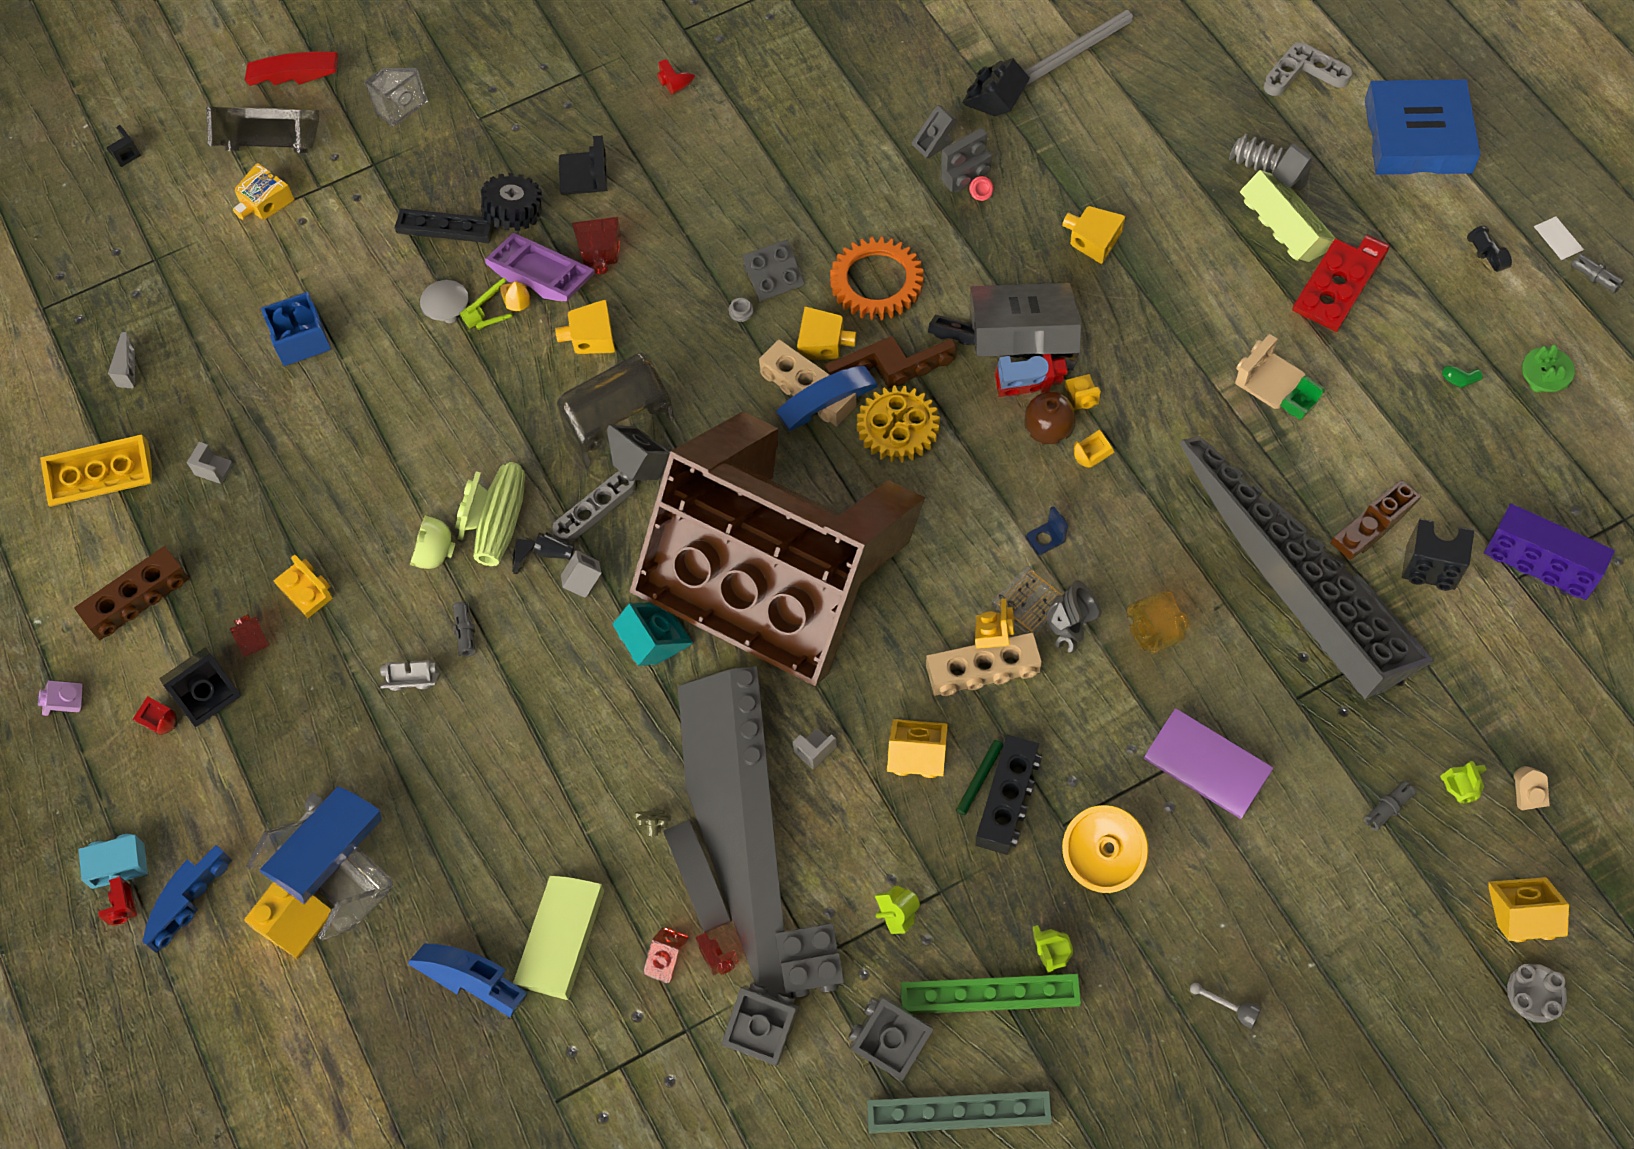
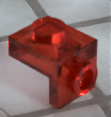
(249, 635)

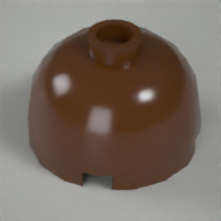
(1050, 418)

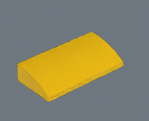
(97, 470)

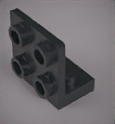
(584, 171)

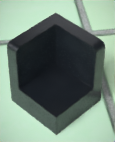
(124, 149)

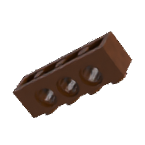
(119, 592)

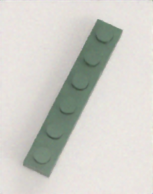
(959, 1112)

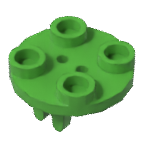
(1557, 366)

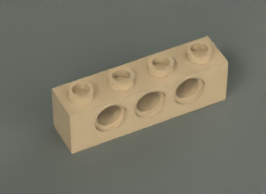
(802, 371)
(1021, 648)

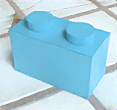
(112, 859)

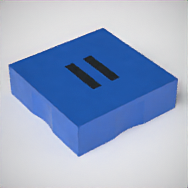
(1422, 127)

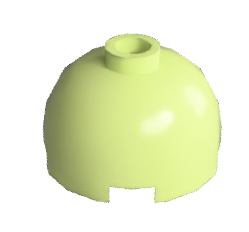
(432, 544)

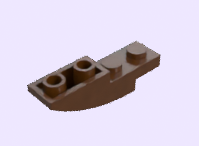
(1376, 520)

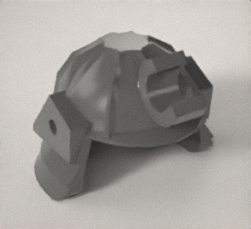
(1070, 612)

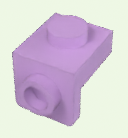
(60, 697)

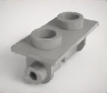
(422, 675)

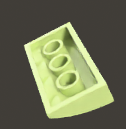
(559, 936)

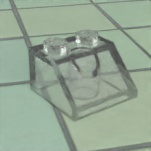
(396, 93)

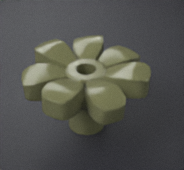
(652, 820)

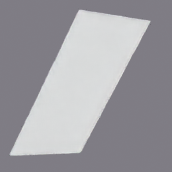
(1558, 238)

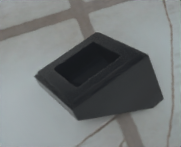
(520, 553)

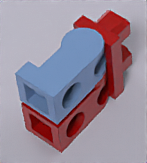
(1028, 375)

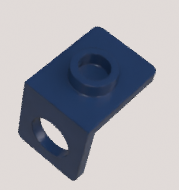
(1055, 527)

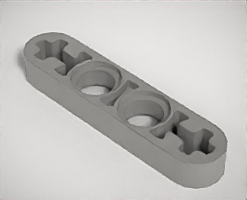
(590, 503)

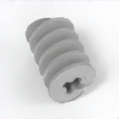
(1256, 154)

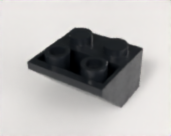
(997, 88)

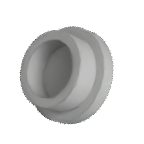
(740, 309)

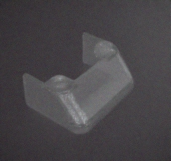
(352, 888)

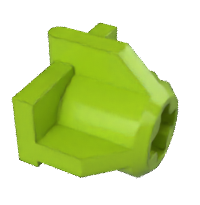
(1464, 782)
(897, 908)
(1053, 948)

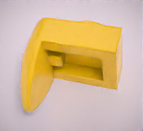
(515, 296)
(1092, 449)

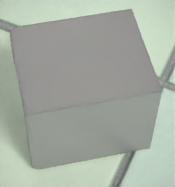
(207, 465)
(580, 574)
(814, 748)

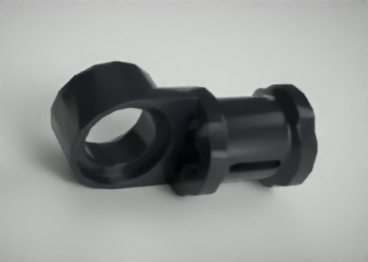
(1497, 257)

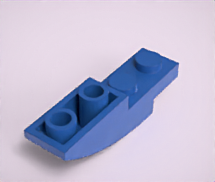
(174, 904)
(462, 969)

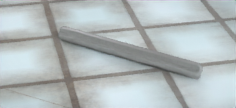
(1079, 45)

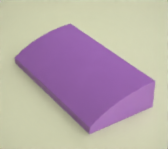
(1208, 763)

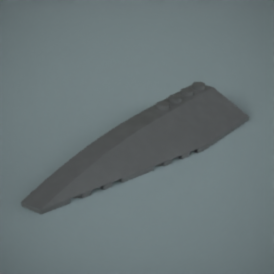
(1328, 600)

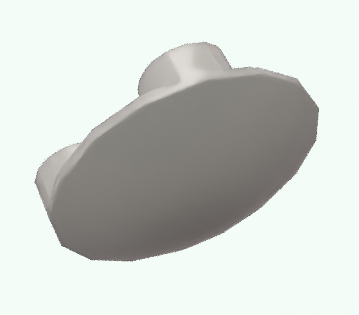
(444, 300)
(1537, 992)

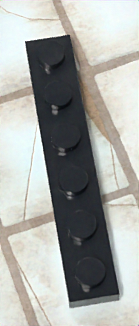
(962, 331)

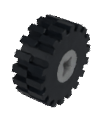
(511, 201)

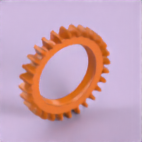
(907, 294)

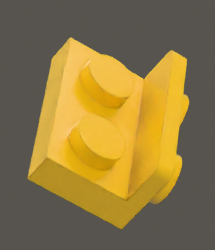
(303, 587)
(994, 628)

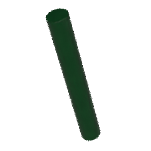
(979, 777)

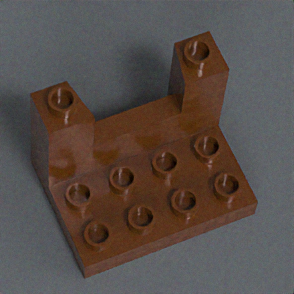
(760, 557)

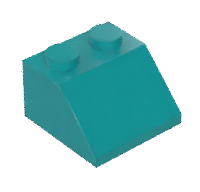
(650, 633)

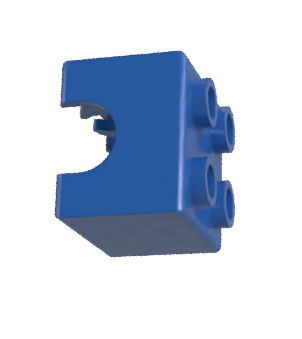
(295, 328)

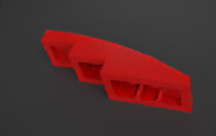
(297, 66)

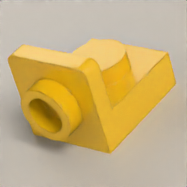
(1082, 392)

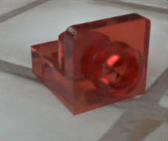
(711, 951)

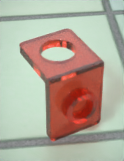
(664, 955)

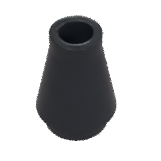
(552, 547)

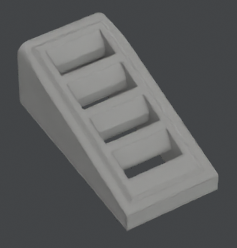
(123, 363)

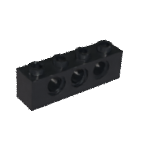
(1014, 753)

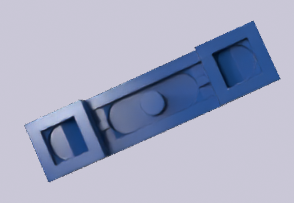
(824, 393)

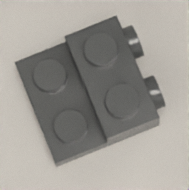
(965, 161)
(809, 959)
(760, 1023)
(889, 1036)

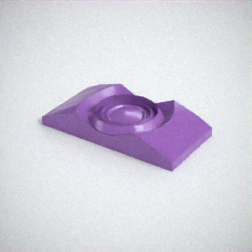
(538, 267)

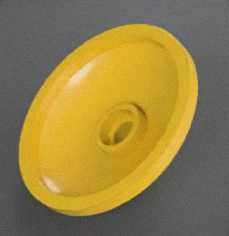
(1087, 854)

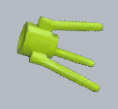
(473, 314)

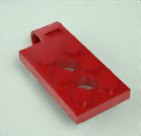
(1345, 261)

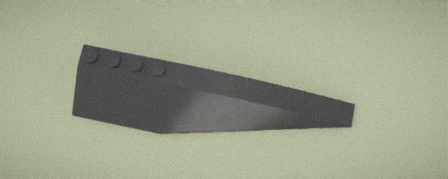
(734, 807)

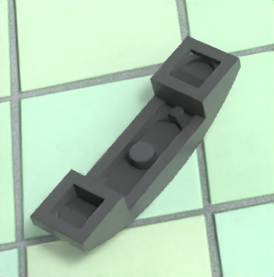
(697, 876)

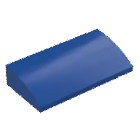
(321, 844)

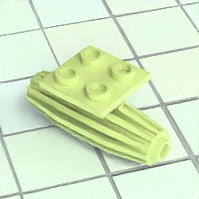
(492, 512)

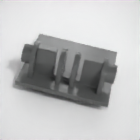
(772, 270)

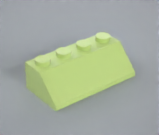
(1287, 216)

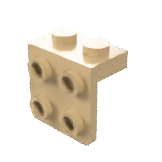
(1267, 374)

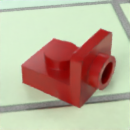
(121, 901)

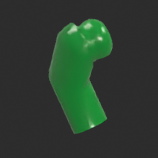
(1461, 378)

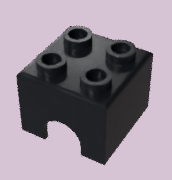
(1436, 560)

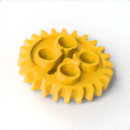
(914, 435)

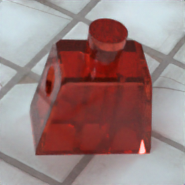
(598, 242)

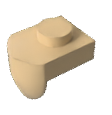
(1531, 788)

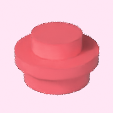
(981, 188)

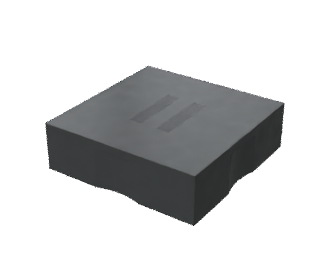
(1024, 319)

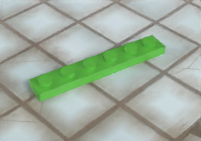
(990, 994)

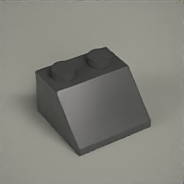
(636, 453)

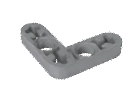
(1301, 63)

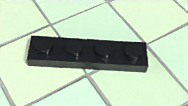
(443, 225)

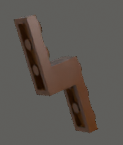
(893, 364)

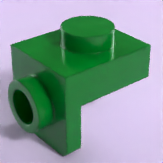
(1302, 398)

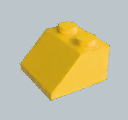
(917, 748)
(1529, 909)
(287, 920)

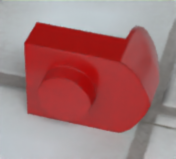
(673, 81)
(156, 716)

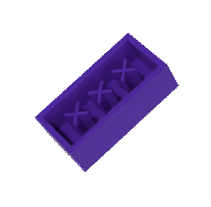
(1549, 552)

